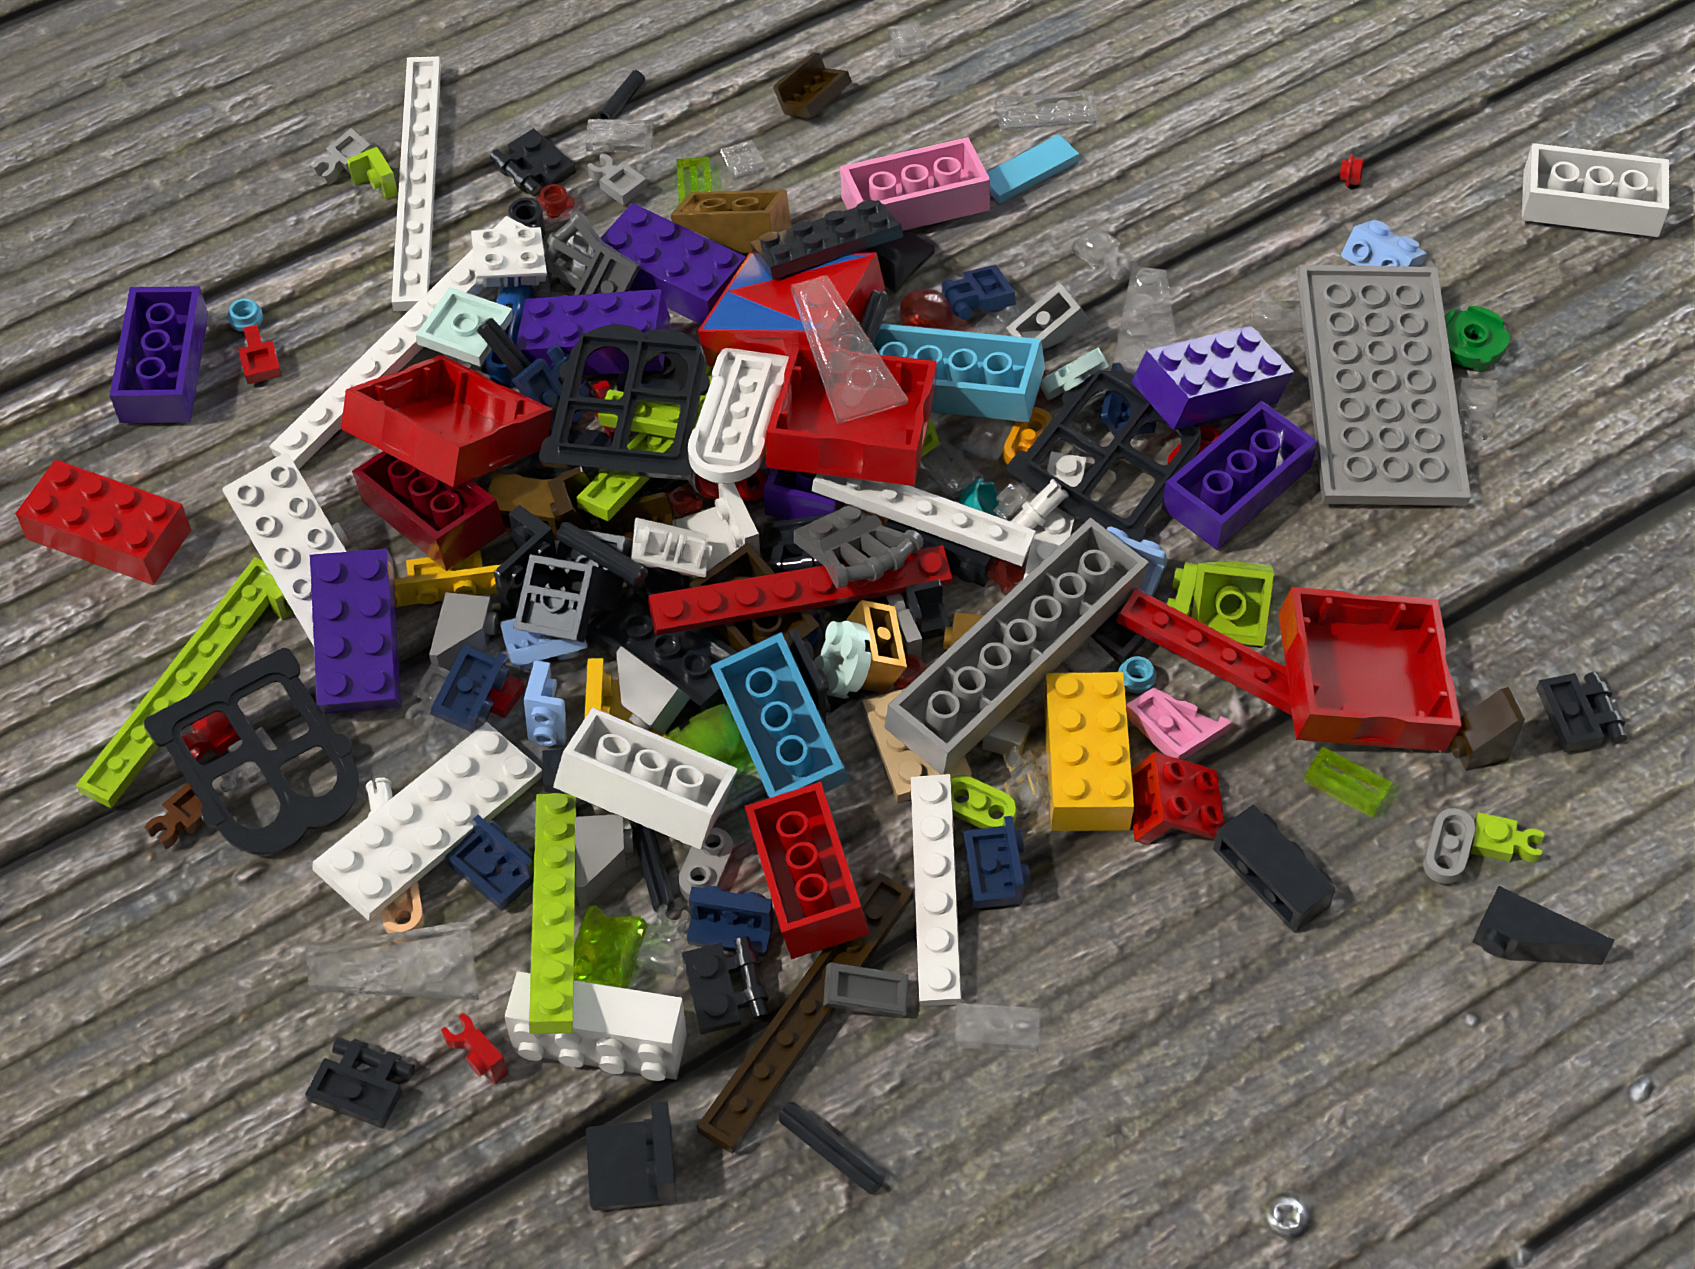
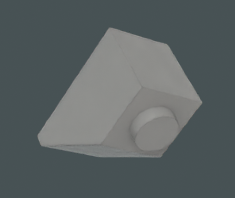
(1050, 318)
(462, 621)
(648, 694)
(600, 853)

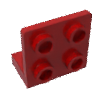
(1174, 796)

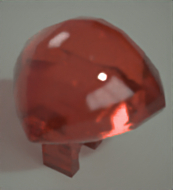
(926, 309)

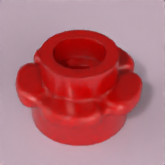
(1352, 171)

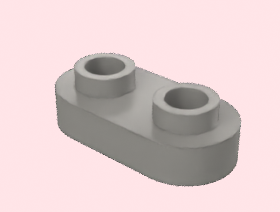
(1449, 848)
(708, 862)

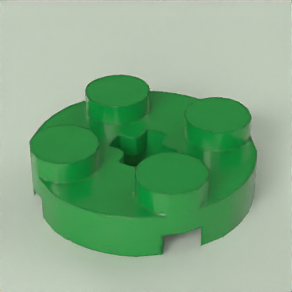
(1491, 337)

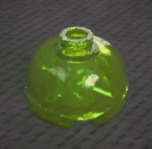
(711, 734)

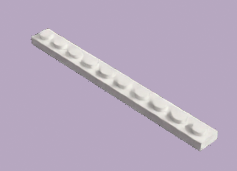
(416, 182)
(384, 358)

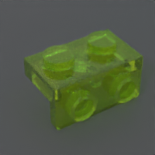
(607, 948)

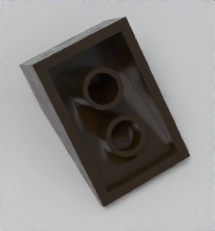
(743, 634)

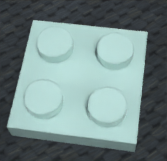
(454, 325)

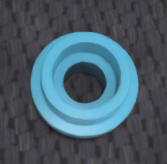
(244, 313)
(1141, 667)

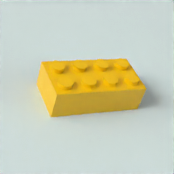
(1087, 752)

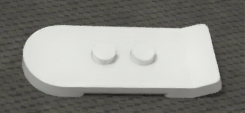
(736, 415)

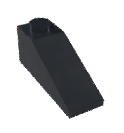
(1534, 933)

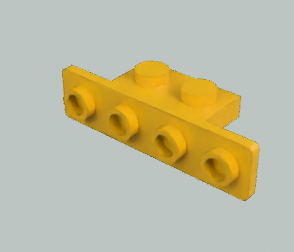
(429, 582)

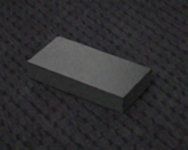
(866, 990)

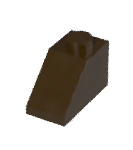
(1488, 731)

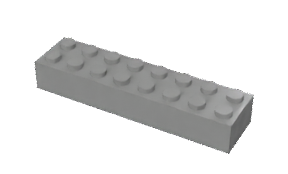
(1015, 646)

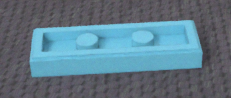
(1031, 168)

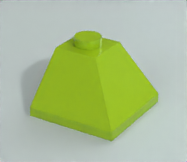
(1234, 599)

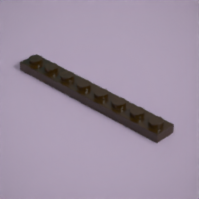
(798, 1022)

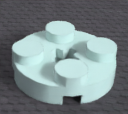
(1073, 373)
(844, 657)

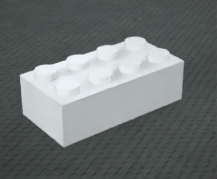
(1595, 190)
(645, 778)
(610, 1030)

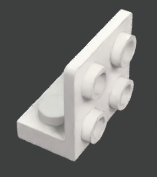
(726, 525)

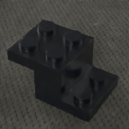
(564, 590)

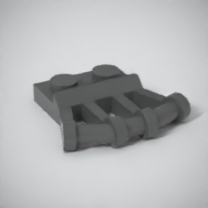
(605, 272)
(845, 533)

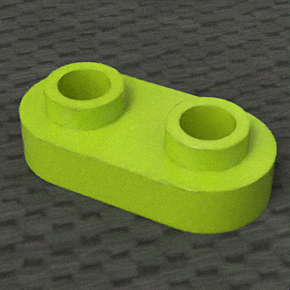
(1184, 583)
(981, 803)

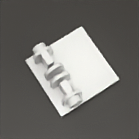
(507, 255)
(670, 548)

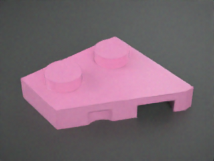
(1173, 724)

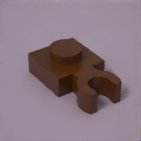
(182, 812)

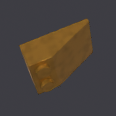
(734, 216)

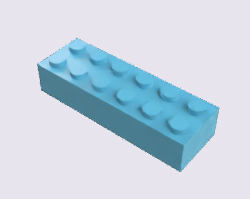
(974, 370)

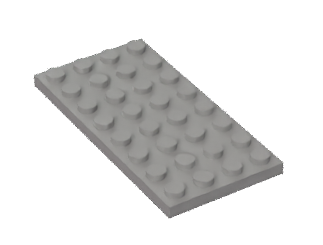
(1382, 386)

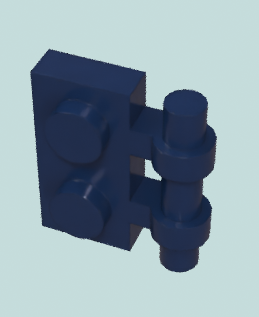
(979, 288)
(543, 386)

